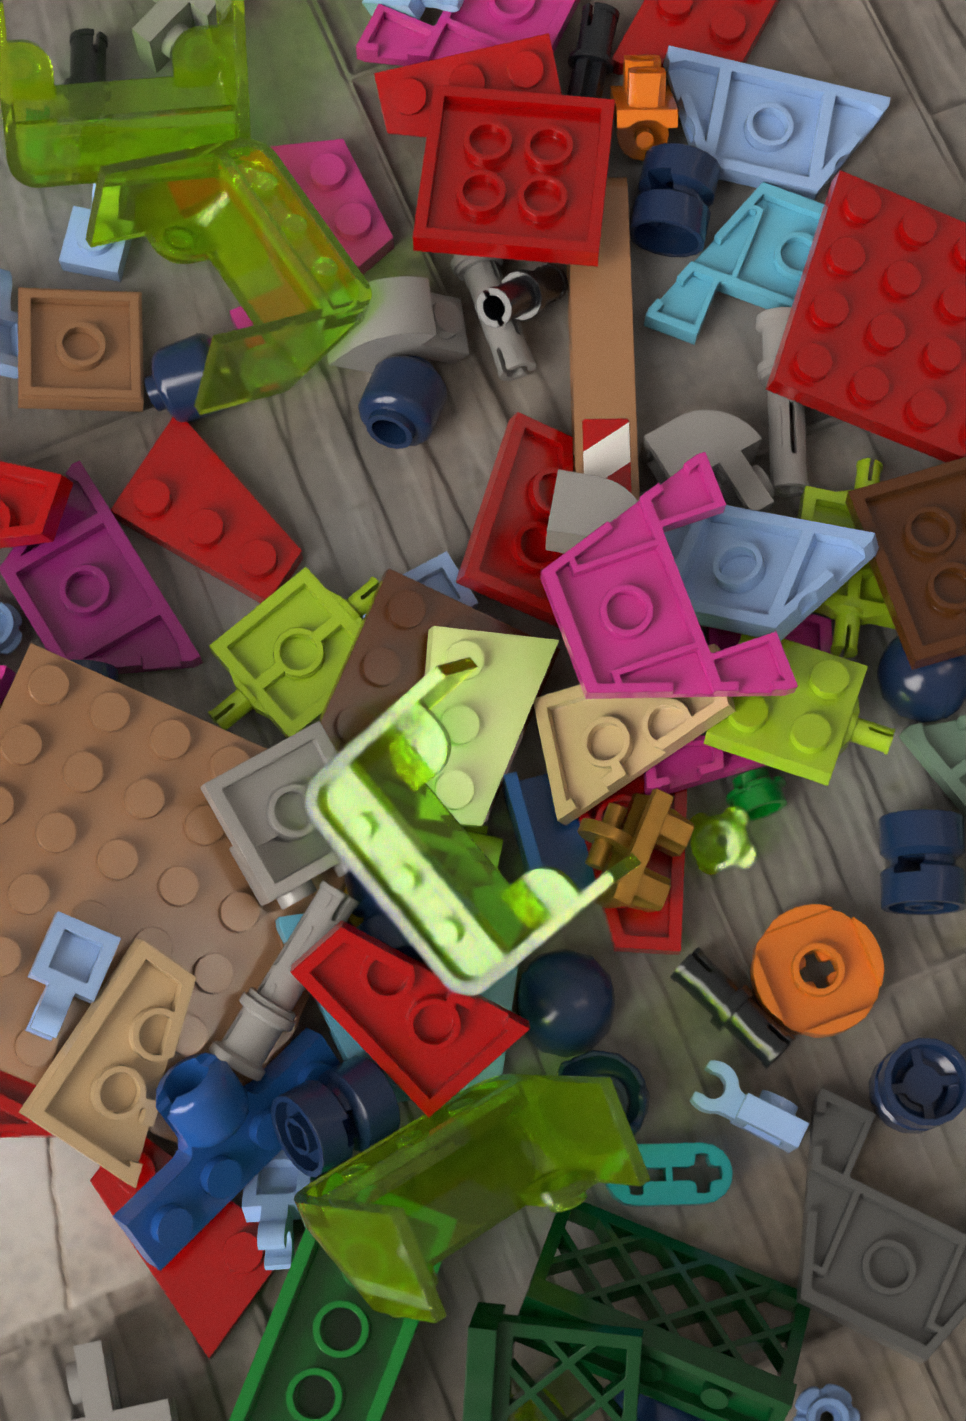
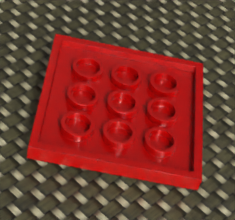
(881, 320)

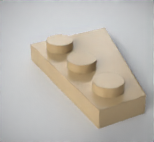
(607, 743)
(108, 1071)

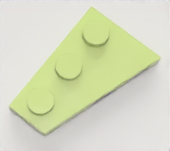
(483, 712)

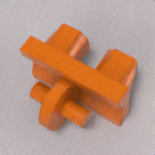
(643, 106)

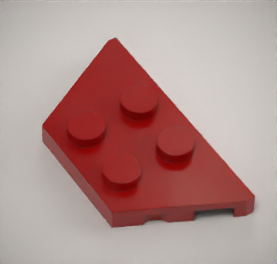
(703, 26)

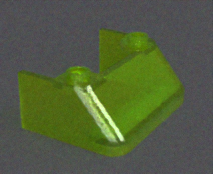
(71, 130)
(265, 240)
(420, 859)
(462, 1173)

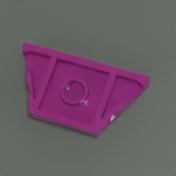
(94, 593)

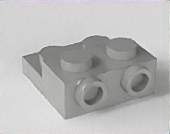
(268, 821)

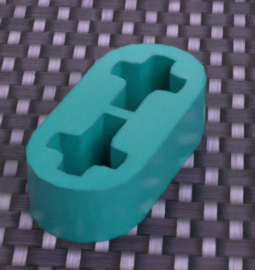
(681, 1192)

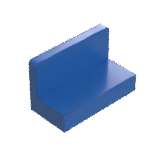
(539, 834)

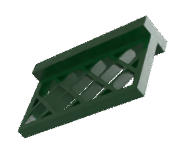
(493, 1365)
(674, 1370)

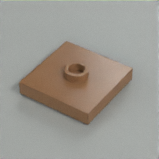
(80, 350)

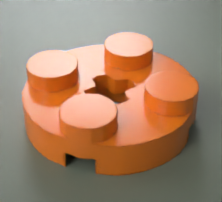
(834, 938)

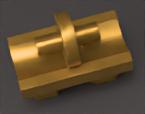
(636, 830)

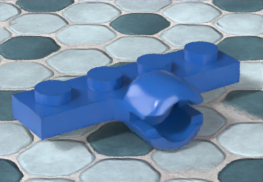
(222, 1142)

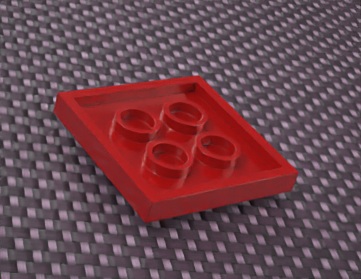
(514, 175)

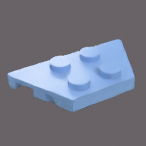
(769, 121)
(764, 569)

